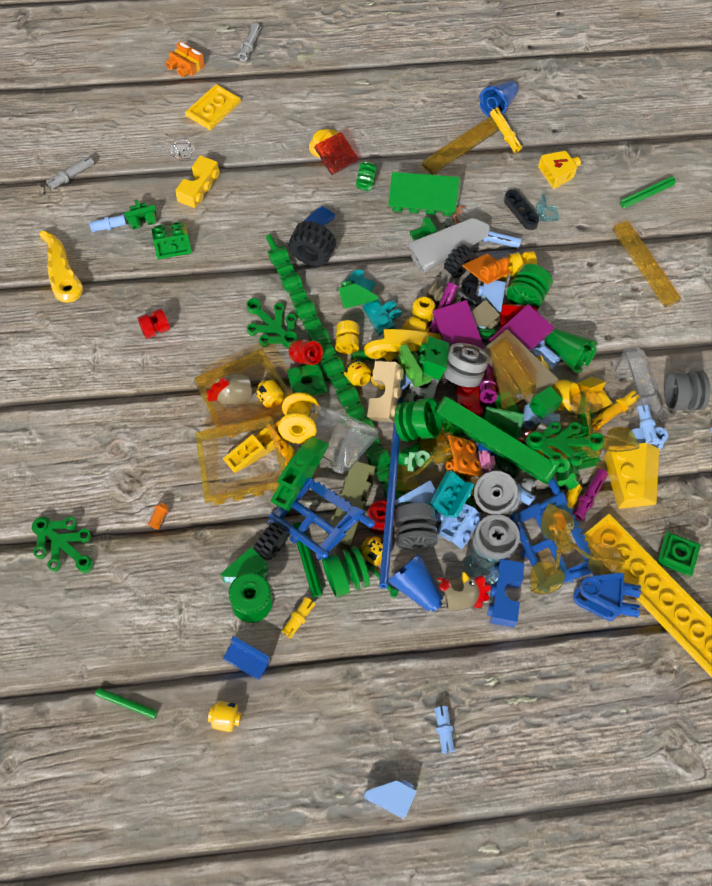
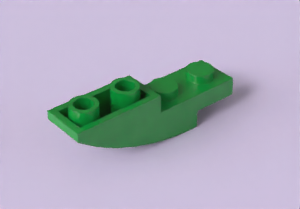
(297, 471)

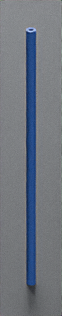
(388, 528)

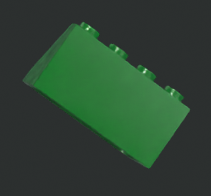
(424, 193)

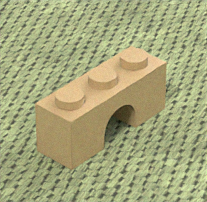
(390, 375)

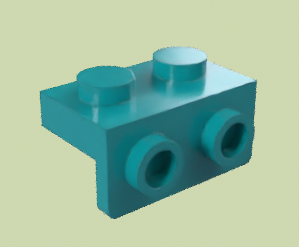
(451, 495)

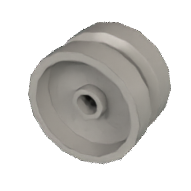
(466, 364)
(499, 482)
(495, 538)

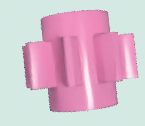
(487, 462)

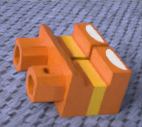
(185, 60)

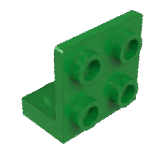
(171, 240)

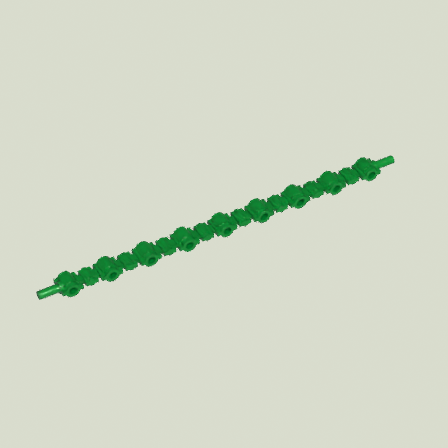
(331, 364)

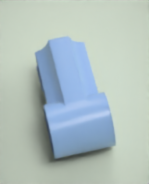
(548, 355)
(531, 419)

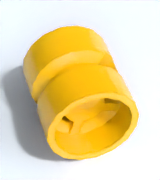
(518, 260)
(347, 337)

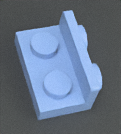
(460, 528)

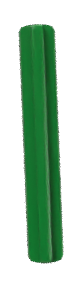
(647, 192)
(309, 567)

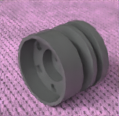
(687, 390)
(415, 526)

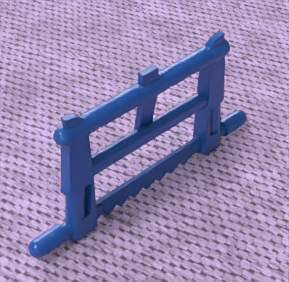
(536, 511)
(336, 533)

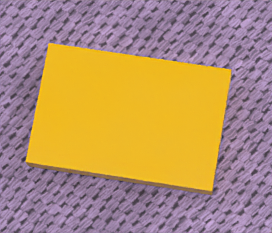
(213, 107)

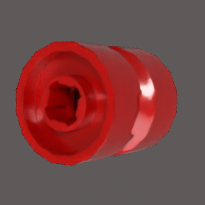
(147, 323)
(305, 352)
(377, 513)

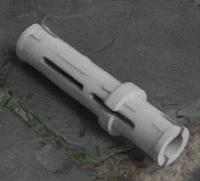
(247, 45)
(65, 175)

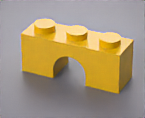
(193, 192)

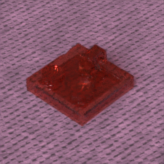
(336, 153)

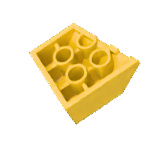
(634, 475)

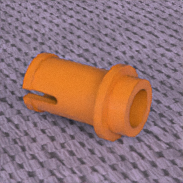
(158, 515)

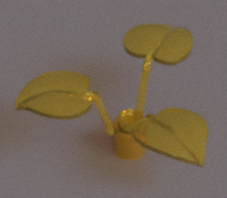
(617, 439)
(440, 453)
(557, 526)

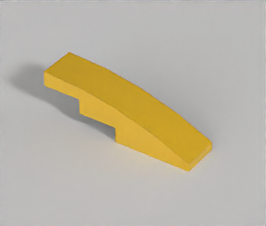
(252, 449)

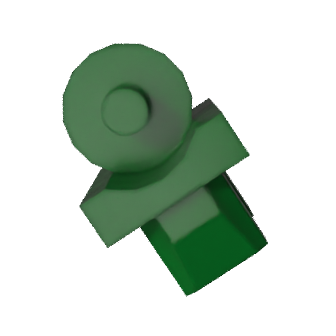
(139, 212)
(412, 457)
(567, 474)

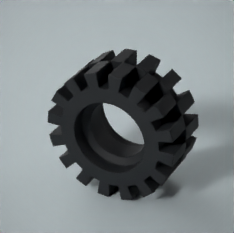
(455, 262)
(271, 541)

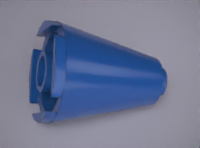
(498, 96)
(417, 584)

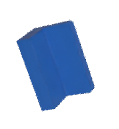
(247, 658)

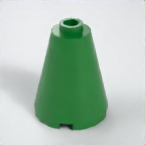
(572, 348)

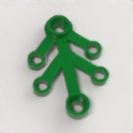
(272, 326)
(540, 442)
(60, 541)

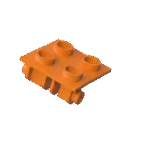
(488, 268)
(465, 457)

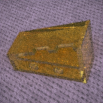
(510, 374)

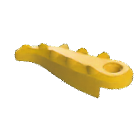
(60, 271)
(393, 339)

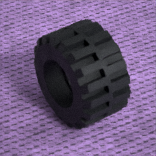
(312, 243)

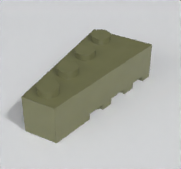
(357, 491)

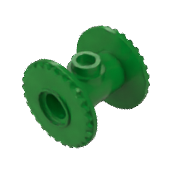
(250, 597)

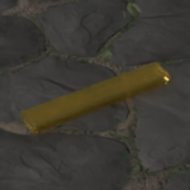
(460, 146)
(646, 264)

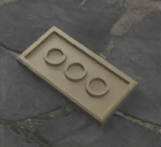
(541, 374)

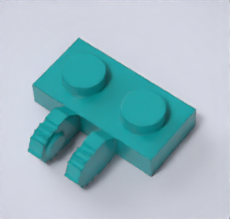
(379, 317)

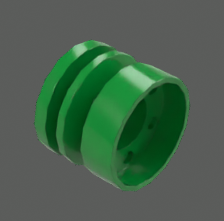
(529, 286)
(417, 420)
(347, 571)

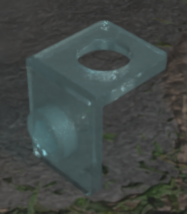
(541, 209)

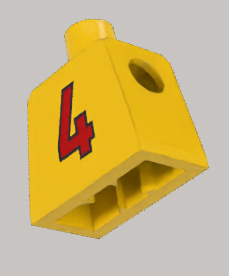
(558, 167)

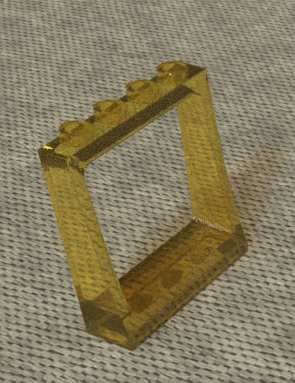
(231, 368)
(228, 430)

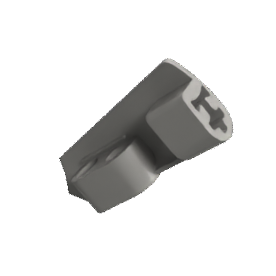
(436, 247)

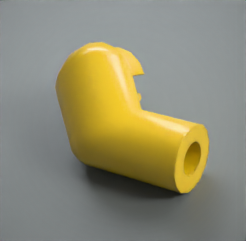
(287, 451)

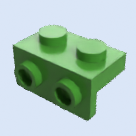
(412, 369)

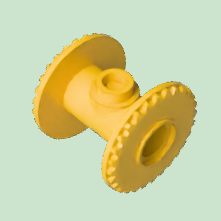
(296, 424)

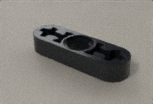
(519, 202)

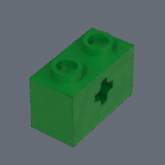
(433, 357)

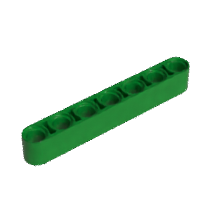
(495, 440)

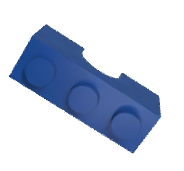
(503, 610)

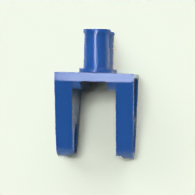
(606, 596)

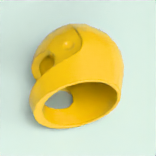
(566, 390)

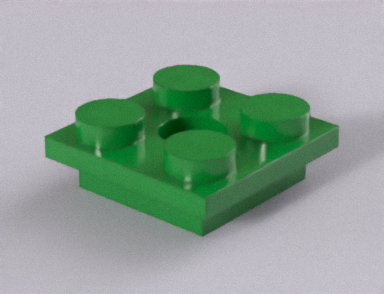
(308, 372)
(669, 559)

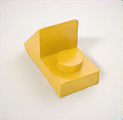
(596, 385)

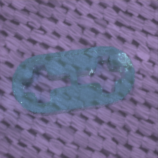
(483, 565)

